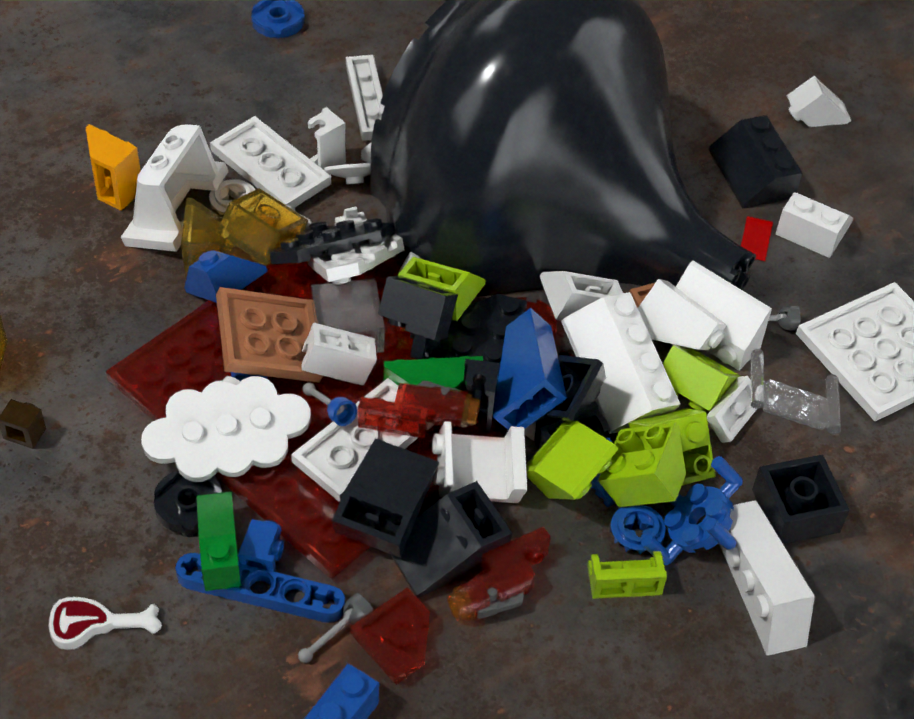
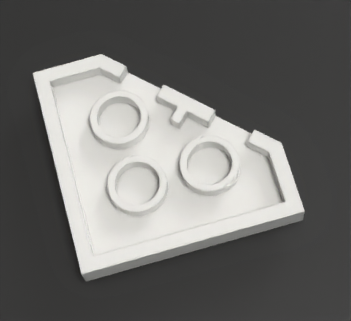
(344, 265)

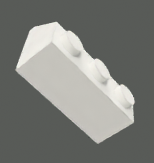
(741, 312)

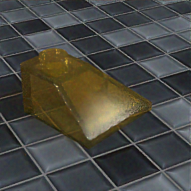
(200, 233)

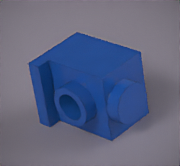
(262, 545)

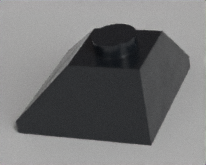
(582, 385)

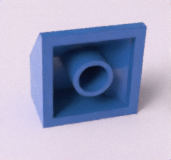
(220, 270)

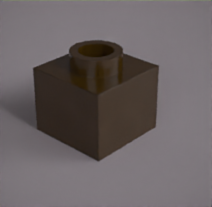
(22, 423)

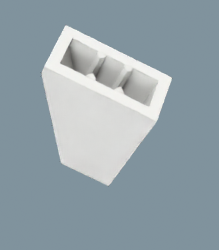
(679, 319)

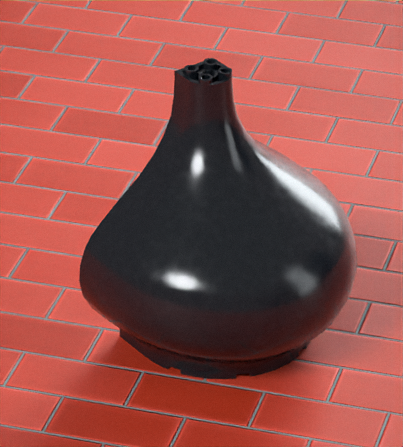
(540, 147)

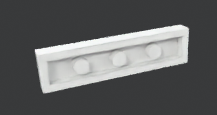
(365, 92)

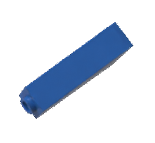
(529, 373)

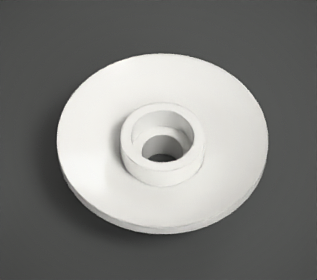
(352, 172)

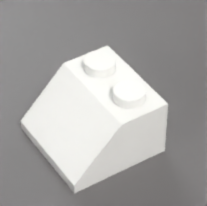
(812, 224)

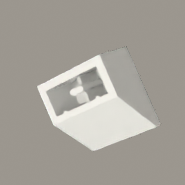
(573, 291)

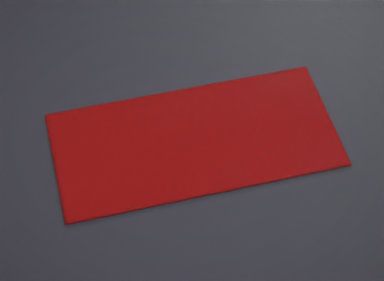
(757, 236)

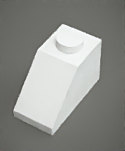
(817, 105)

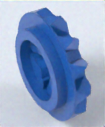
(648, 521)

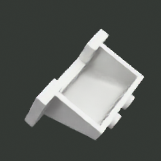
(173, 169)

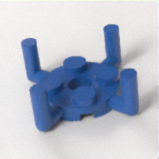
(690, 508)

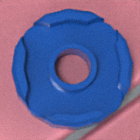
(270, 26)

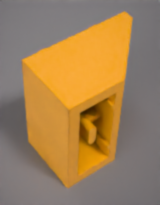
(113, 166)

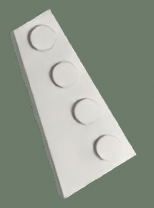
(768, 581)

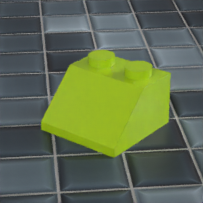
(697, 377)

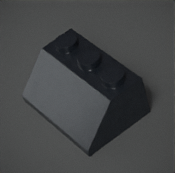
(756, 162)

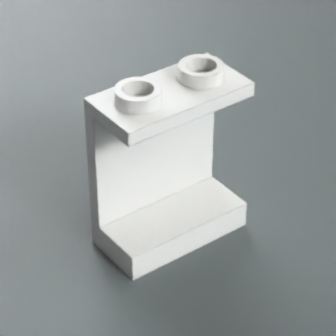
(491, 461)

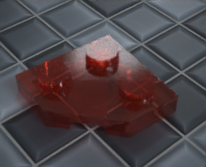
(395, 635)

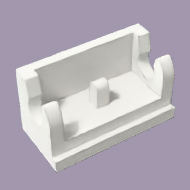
(330, 139)
(339, 354)

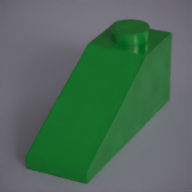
(218, 541)

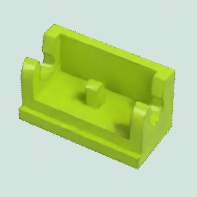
(627, 577)

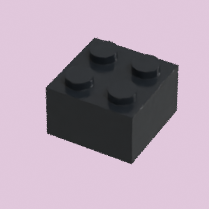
(800, 499)

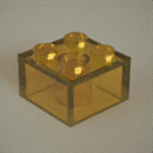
(259, 224)

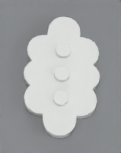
(226, 428)

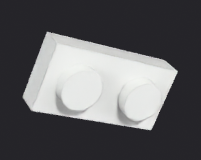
(732, 410)

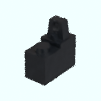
(419, 308)

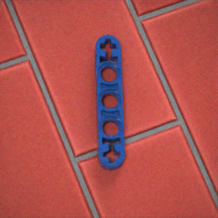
(274, 597)

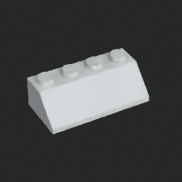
(634, 373)

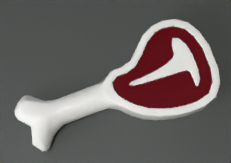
(79, 619)

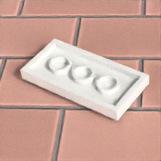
(270, 162)
(338, 450)

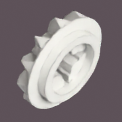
(235, 188)

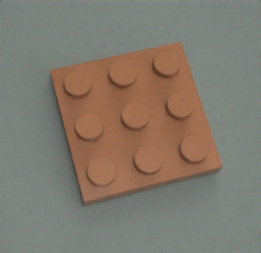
(264, 333)

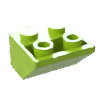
(446, 278)
(694, 439)
(570, 461)
(646, 466)

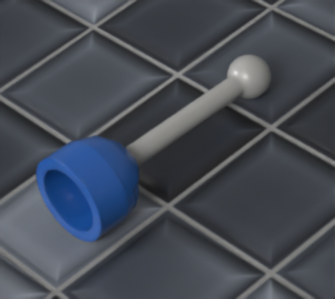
(340, 409)

